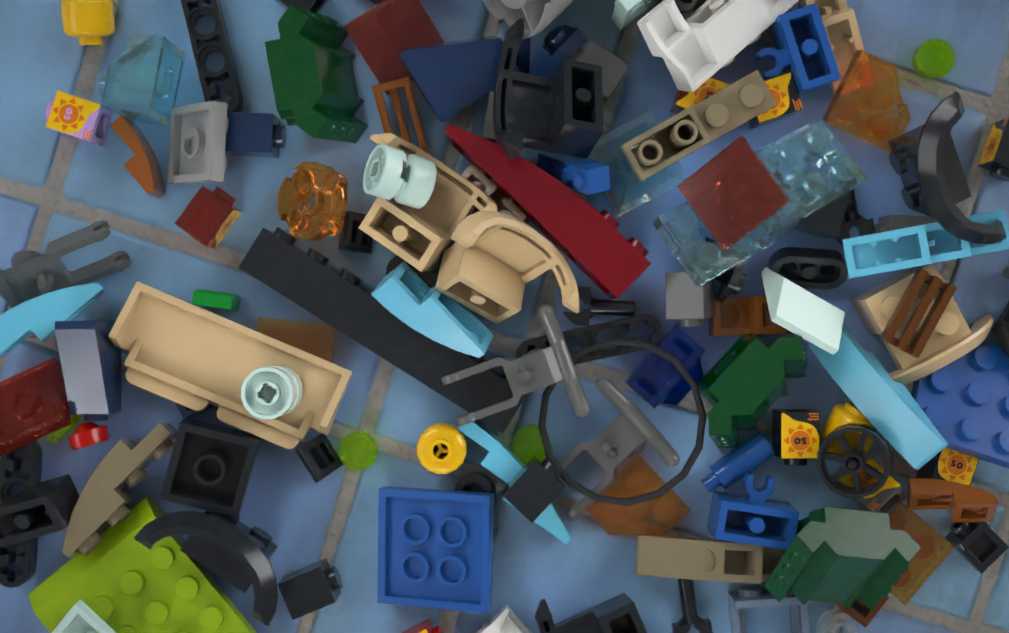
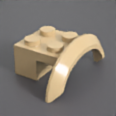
(426, 232)
(494, 263)
(946, 344)

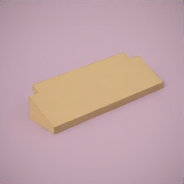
(205, 359)

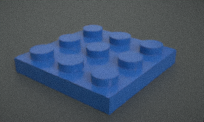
(970, 403)
(435, 548)

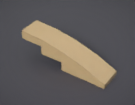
(841, 32)

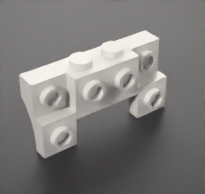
(708, 38)

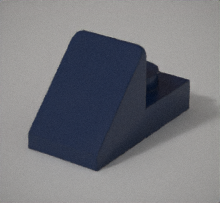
(546, 59)

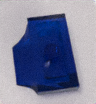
(658, 379)

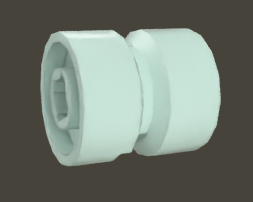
(399, 176)
(271, 391)

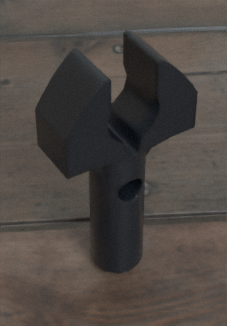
(852, 217)
(599, 307)
(689, 610)

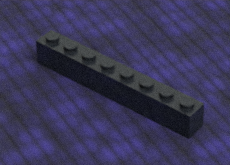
(356, 313)

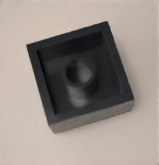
(210, 467)

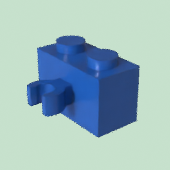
(802, 50)
(752, 516)

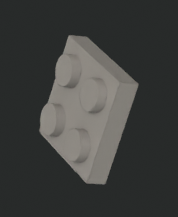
(198, 143)

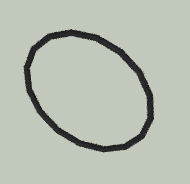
(700, 430)

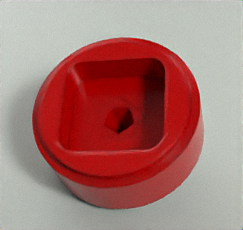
(87, 435)

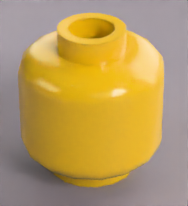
(88, 20)
(841, 415)
(435, 435)

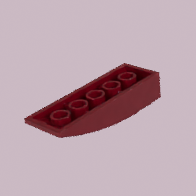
(559, 214)

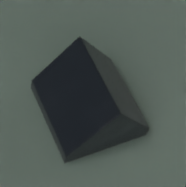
(353, 238)
(319, 457)

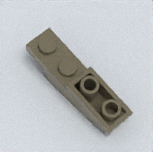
(698, 125)
(104, 495)
(704, 559)

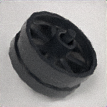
(854, 460)

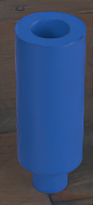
(738, 461)

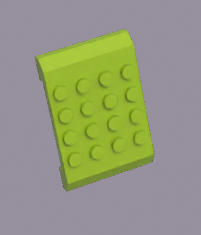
(139, 586)

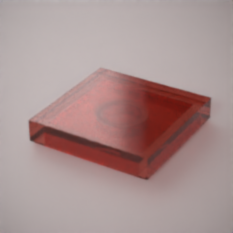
(734, 193)
(32, 405)

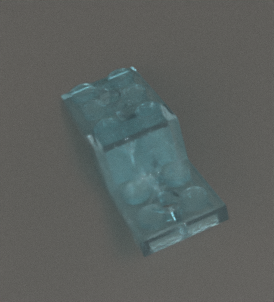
(805, 188)

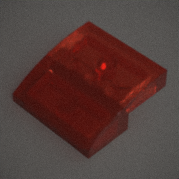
(387, 30)

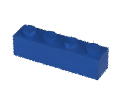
(576, 172)

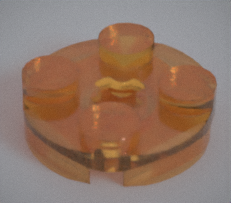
(330, 203)

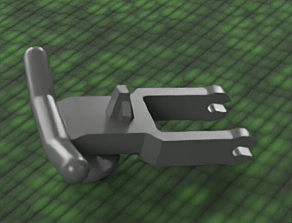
(39, 274)
(531, 372)
(617, 443)

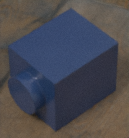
(254, 134)

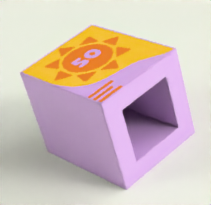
(78, 118)

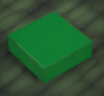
(216, 299)

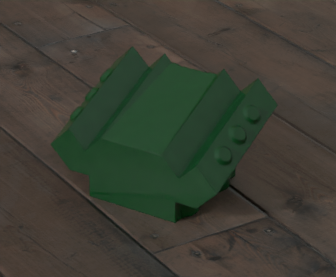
(315, 76)
(749, 383)
(843, 558)

